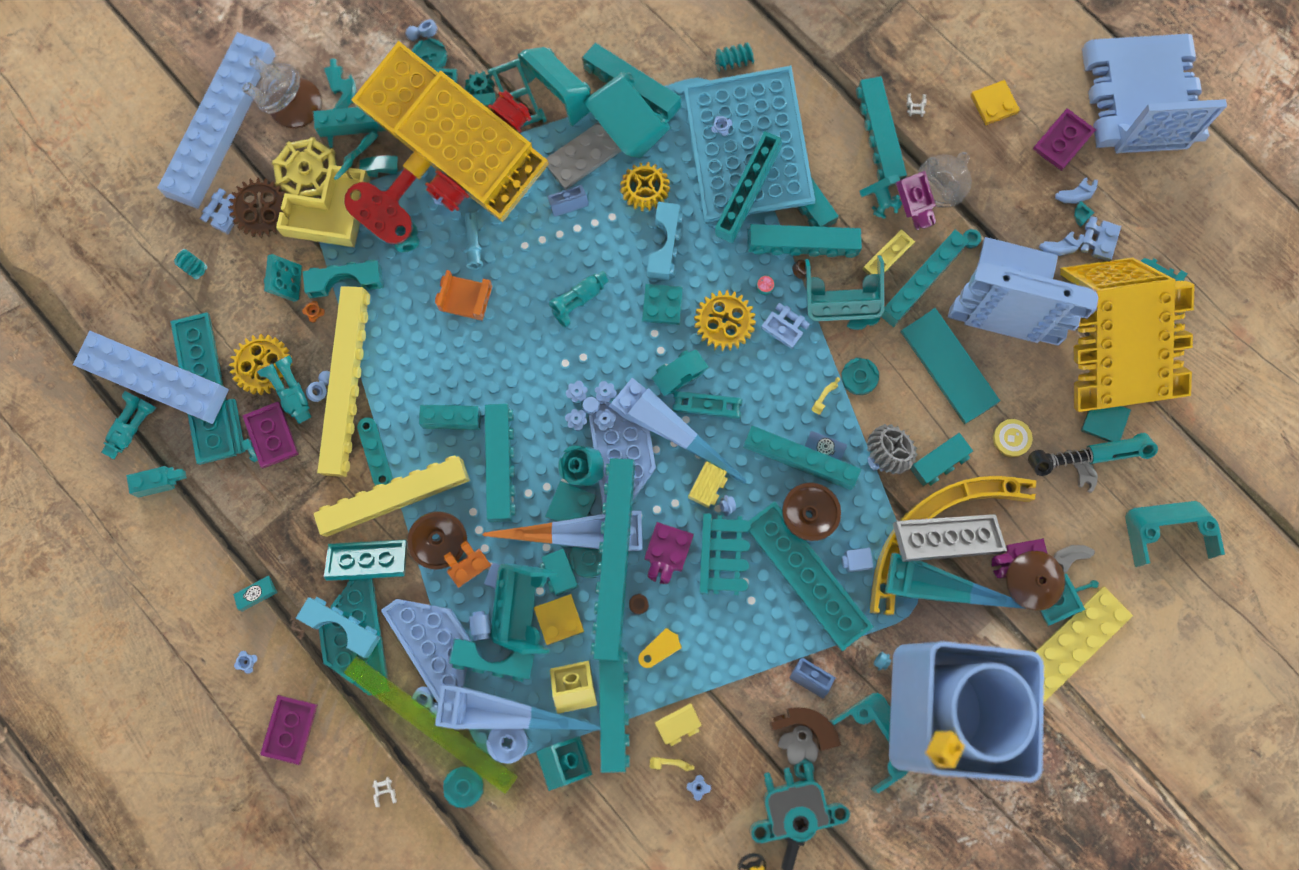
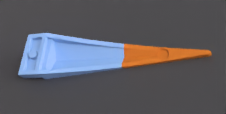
(574, 532)

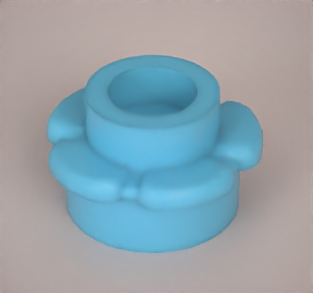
(882, 661)

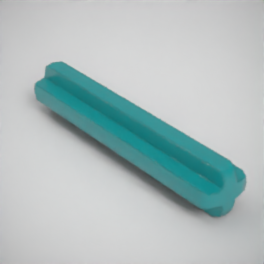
(235, 425)

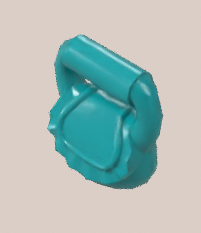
(410, 243)

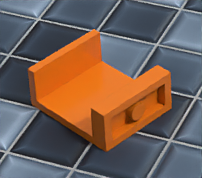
(463, 296)

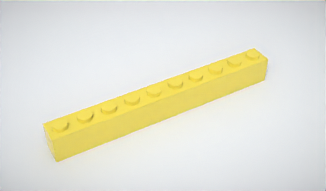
(343, 382)

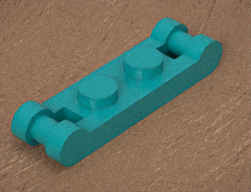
(707, 404)

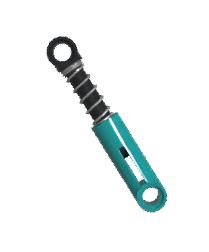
(1139, 445)

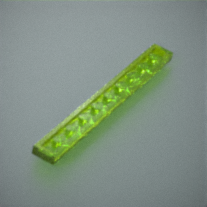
(425, 721)

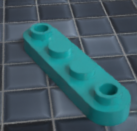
(374, 451)

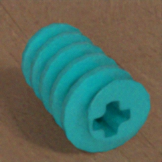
(734, 55)

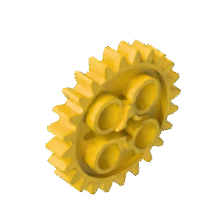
(730, 305)
(247, 357)

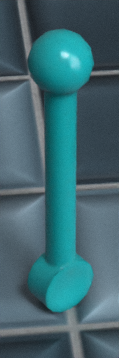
(1094, 584)

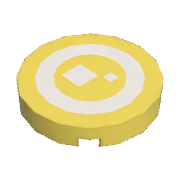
(1012, 438)

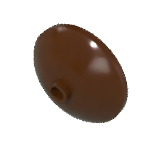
(300, 109)
(820, 503)
(430, 551)
(1024, 583)

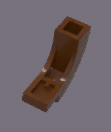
(820, 726)

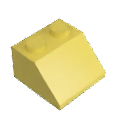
(573, 687)
(678, 724)

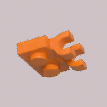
(468, 567)

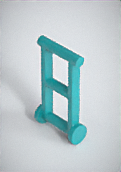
(520, 92)

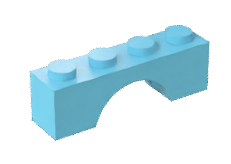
(660, 262)
(360, 639)

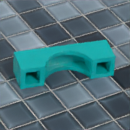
(320, 281)
(464, 655)

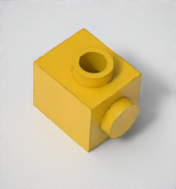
(945, 749)

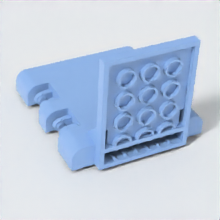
(1148, 93)
(1018, 296)

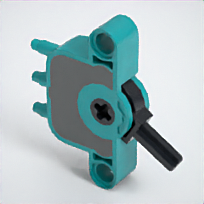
(789, 804)

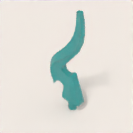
(337, 84)
(348, 160)

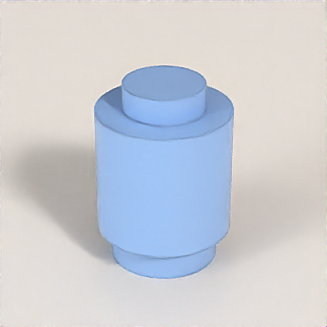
(480, 625)

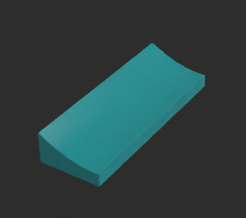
(950, 366)

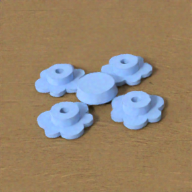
(591, 405)

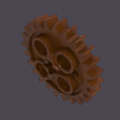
(242, 208)

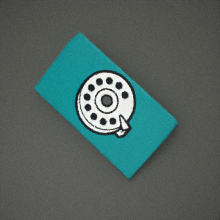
(254, 594)

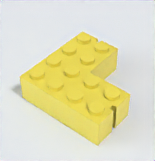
(323, 218)

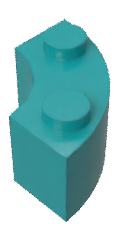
(679, 372)

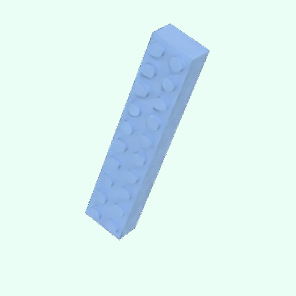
(214, 123)

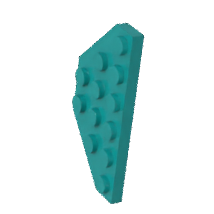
(360, 602)

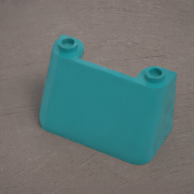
(627, 116)

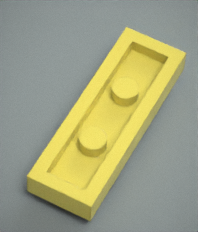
(890, 252)

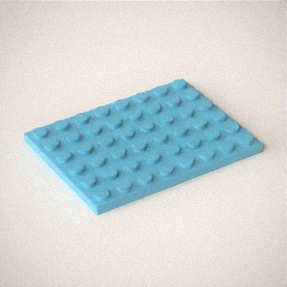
(755, 105)

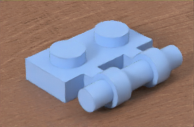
(222, 219)
(1106, 239)
(783, 330)

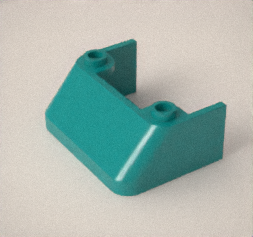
(551, 72)
(846, 304)
(1145, 521)
(514, 608)
(874, 708)

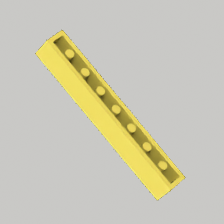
(391, 496)

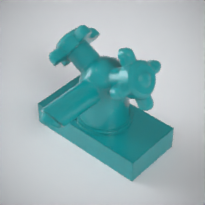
(883, 195)

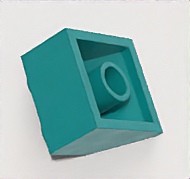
(564, 763)

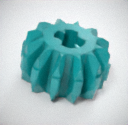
(483, 80)
(190, 264)

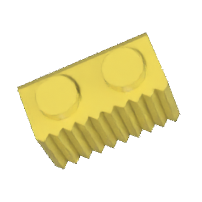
(707, 485)

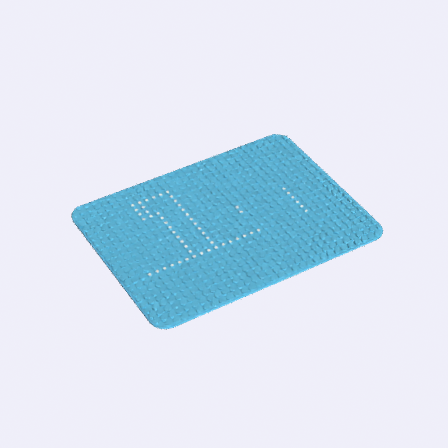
(530, 359)

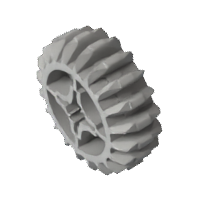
(891, 449)

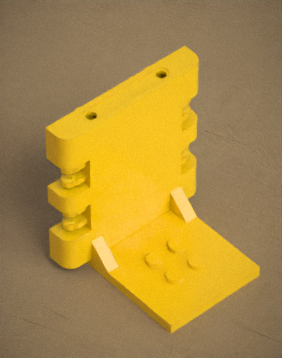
(1131, 335)

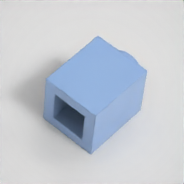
(857, 560)

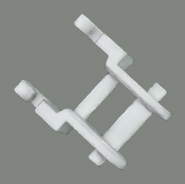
(910, 104)
(388, 782)

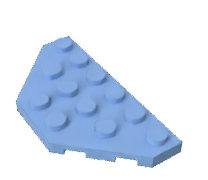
(624, 441)
(428, 639)

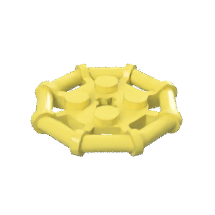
(299, 159)

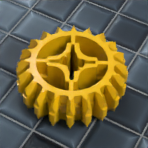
(653, 175)

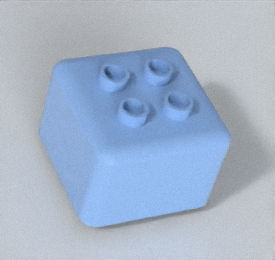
(980, 695)

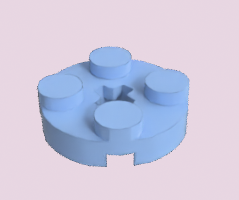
(503, 754)

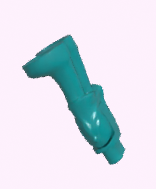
(578, 296)
(292, 398)
(121, 433)

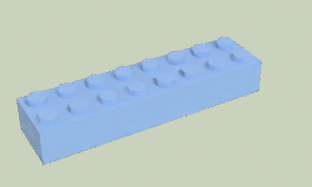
(151, 377)

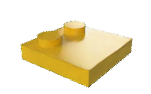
(995, 102)
(558, 619)

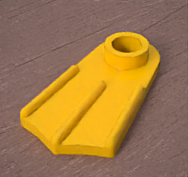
(660, 648)

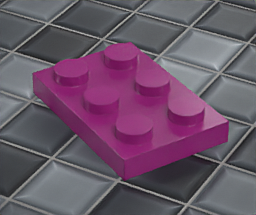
(1064, 139)
(270, 435)
(288, 730)

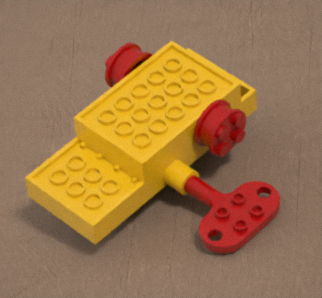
(468, 144)

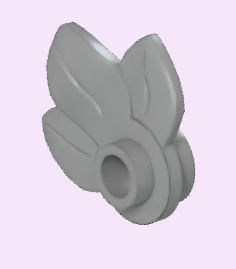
(798, 748)

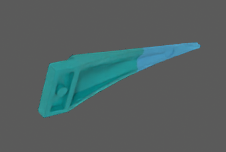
(928, 582)

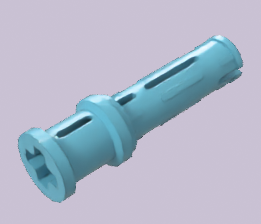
(473, 248)

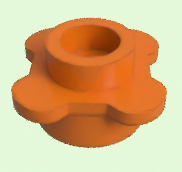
(314, 305)

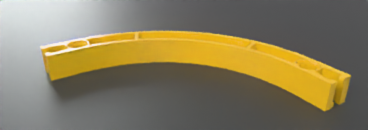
(931, 506)

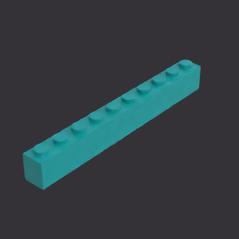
(354, 121)
(614, 560)

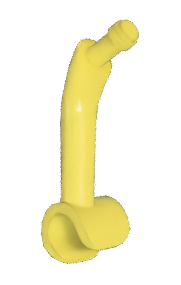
(818, 406)
(656, 763)

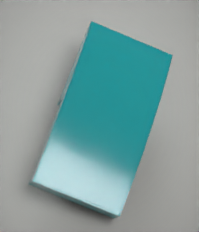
(379, 164)

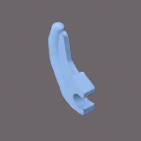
(1081, 193)
(1063, 247)

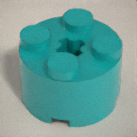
(581, 465)

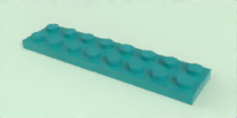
(198, 355)
(809, 578)

